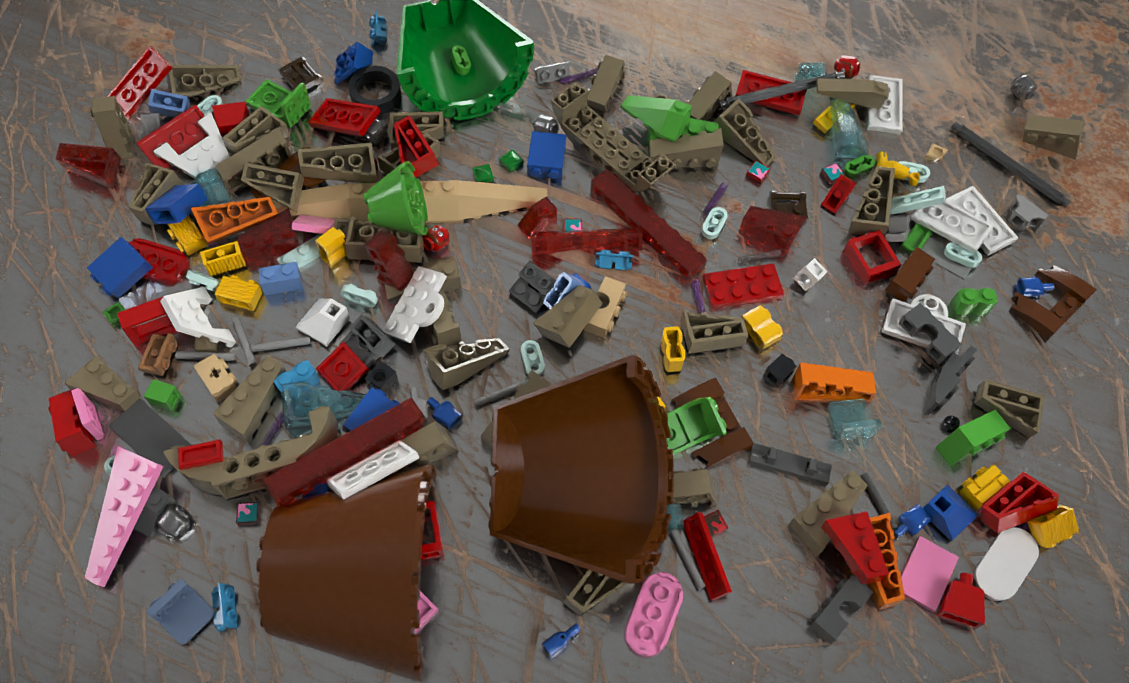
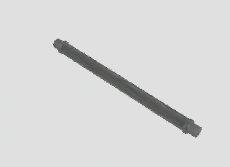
(778, 90)
(1011, 164)

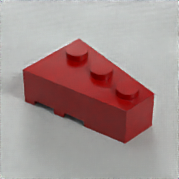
(414, 146)
(67, 425)
(1018, 503)
(859, 546)

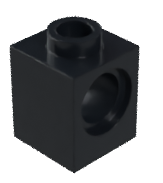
(780, 370)
(381, 371)

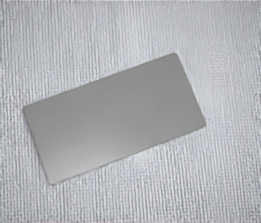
(936, 250)

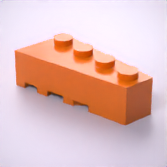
(232, 217)
(829, 383)
(890, 590)

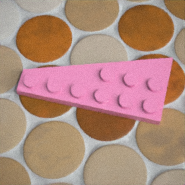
(125, 497)

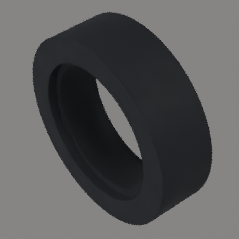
(372, 74)

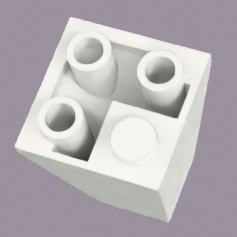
(324, 320)

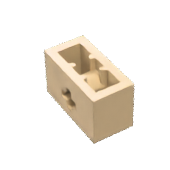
(209, 370)

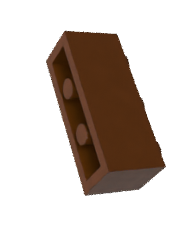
(911, 275)

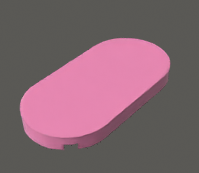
(654, 614)

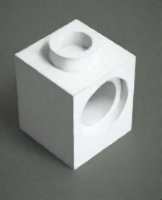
(810, 274)

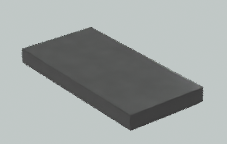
(148, 434)

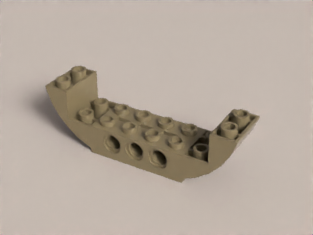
(603, 143)
(247, 469)

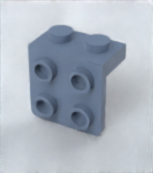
(181, 611)

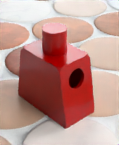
(229, 116)
(963, 602)

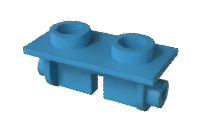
(378, 29)
(606, 259)
(224, 597)

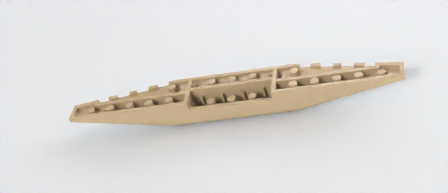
(445, 200)

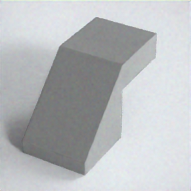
(150, 123)
(898, 228)

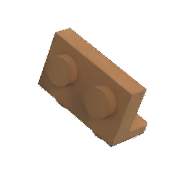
(158, 354)

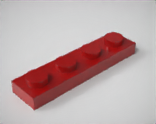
(706, 556)

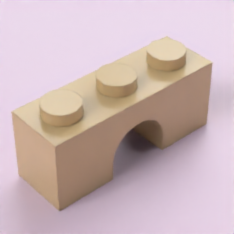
(611, 293)

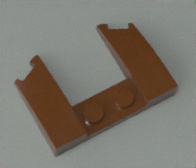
(1046, 321)
(737, 438)

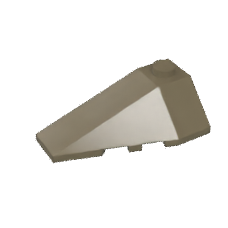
(198, 79)

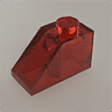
(538, 217)

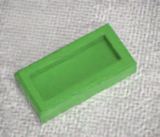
(916, 238)

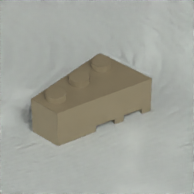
(425, 121)
(1054, 134)
(153, 185)
(569, 316)
(431, 444)

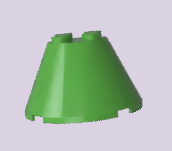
(398, 201)

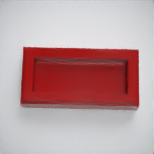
(200, 454)

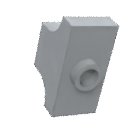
(1025, 214)

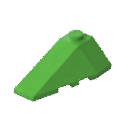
(663, 115)

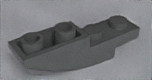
(948, 378)

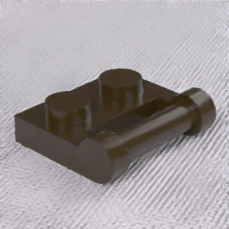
(295, 76)
(793, 208)

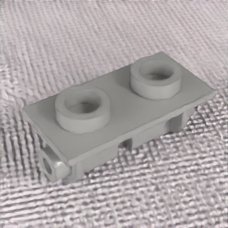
(552, 72)

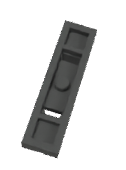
(790, 464)

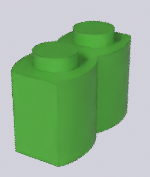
(973, 301)

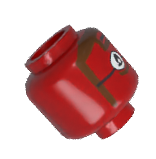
(848, 65)
(436, 238)

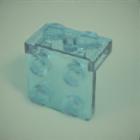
(852, 419)

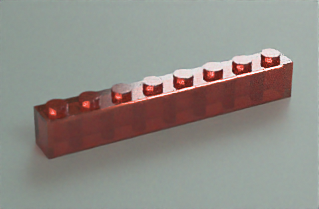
(654, 229)
(343, 452)

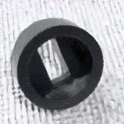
(947, 422)

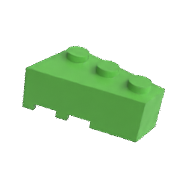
(973, 437)

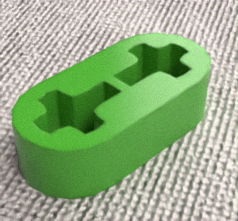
(458, 57)
(857, 164)

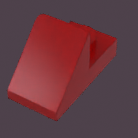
(838, 194)

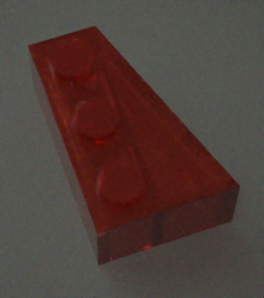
(90, 162)
(773, 227)
(269, 238)
(389, 260)

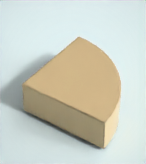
(935, 152)

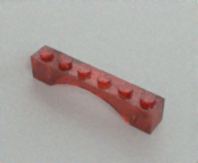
(612, 239)

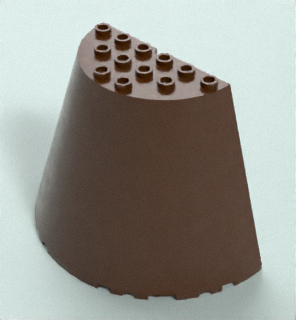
(586, 471)
(350, 572)

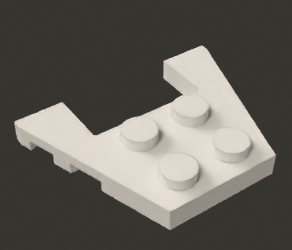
(201, 156)
(189, 318)

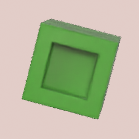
(162, 395)

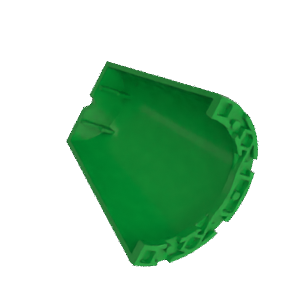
(495, 49)

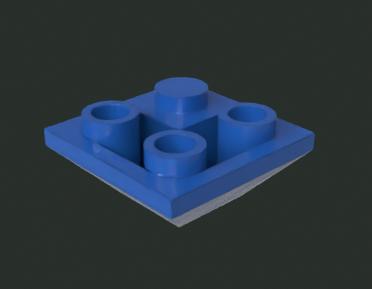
(351, 61)
(950, 512)

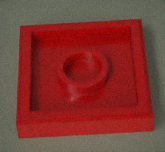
(342, 368)

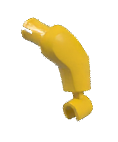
(901, 171)

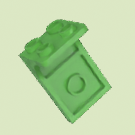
(281, 102)
(694, 423)

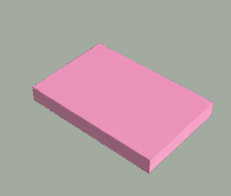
(927, 573)

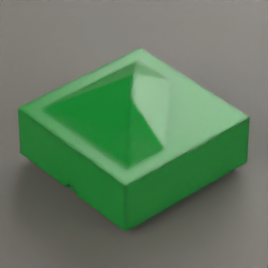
(511, 160)
(483, 174)

